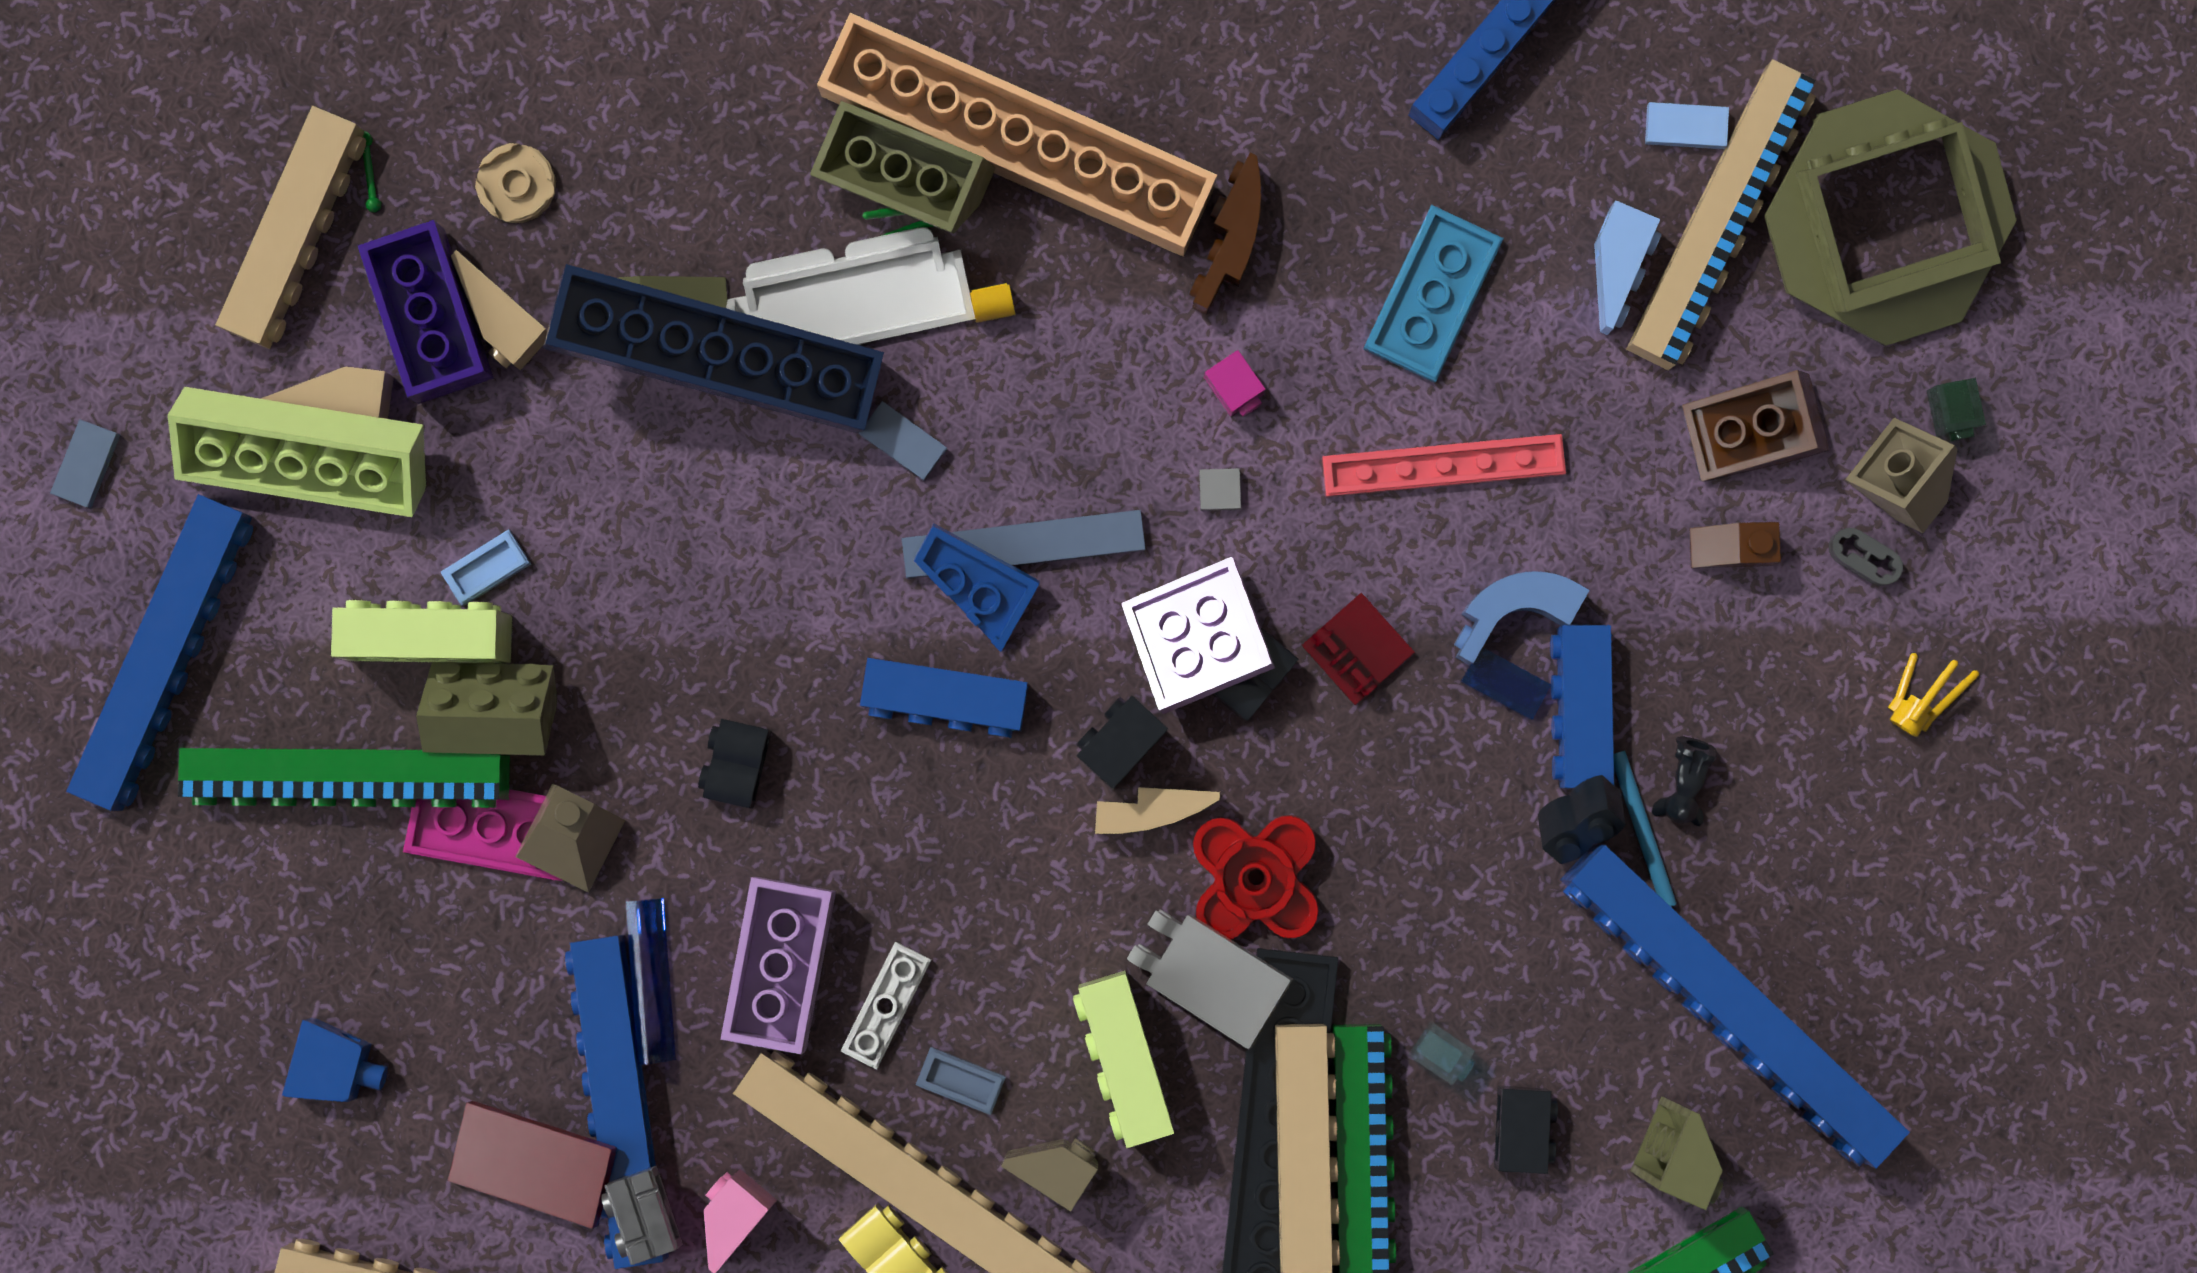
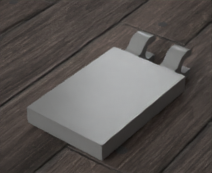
(1212, 977)

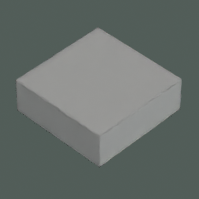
(1220, 489)

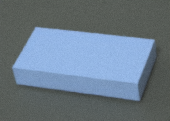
(1687, 125)
(485, 568)

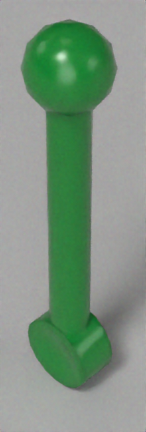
(373, 204)

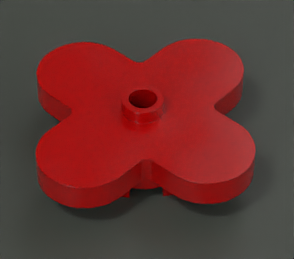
(1279, 853)

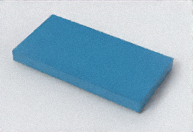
(1433, 293)

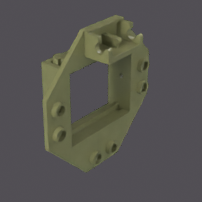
(1913, 296)

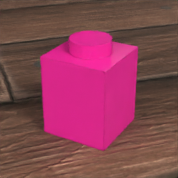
(1235, 384)

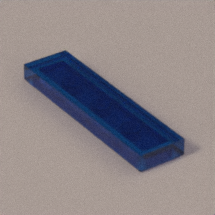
(650, 981)

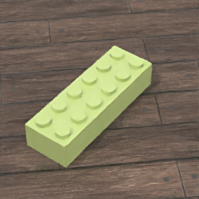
(297, 451)

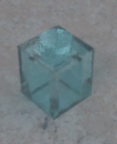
(1443, 1054)

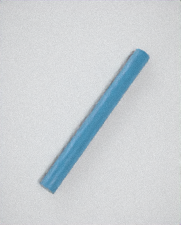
(1643, 828)

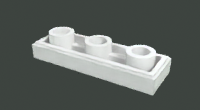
(897, 982)

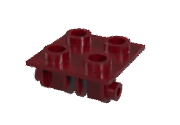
(1358, 648)

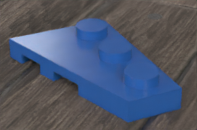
(978, 582)

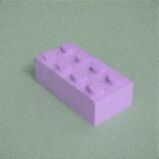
(778, 965)

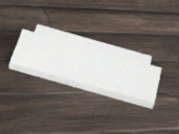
(872, 294)

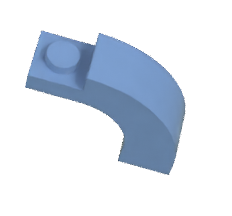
(1525, 591)

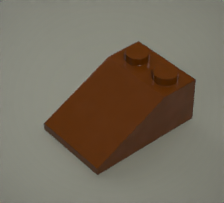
(1755, 426)

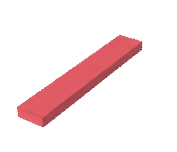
(1443, 465)

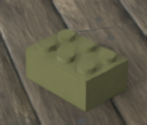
(487, 708)

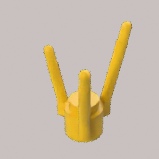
(1914, 714)

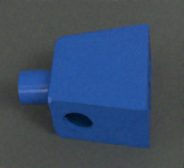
(330, 1064)

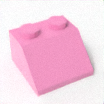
(732, 1214)

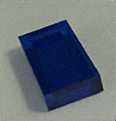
(1506, 683)

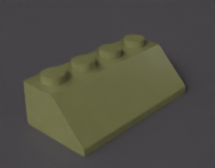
(902, 168)
(1679, 1156)

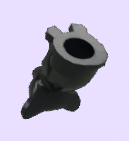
(1692, 770)

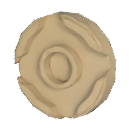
(525, 195)

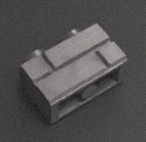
(642, 1216)

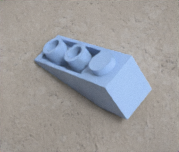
(1618, 257)

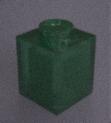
(1956, 409)

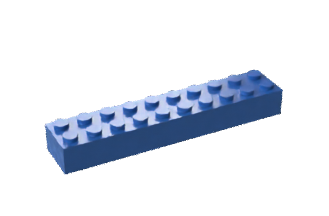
(1736, 1008)

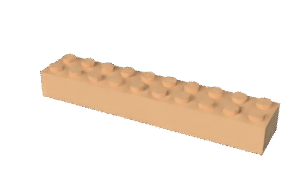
(1020, 134)

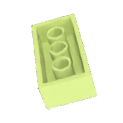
(421, 635)
(1125, 1059)

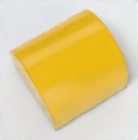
(992, 302)

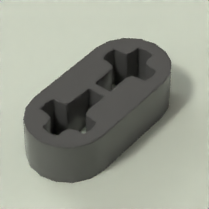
(1870, 548)

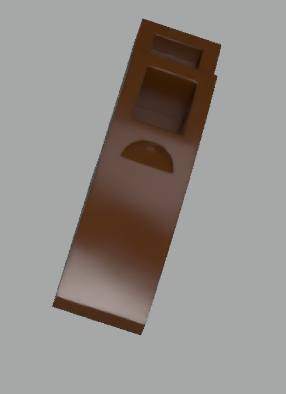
(1237, 221)

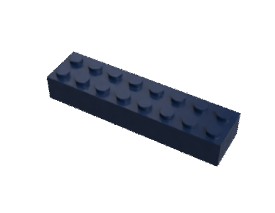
(713, 349)

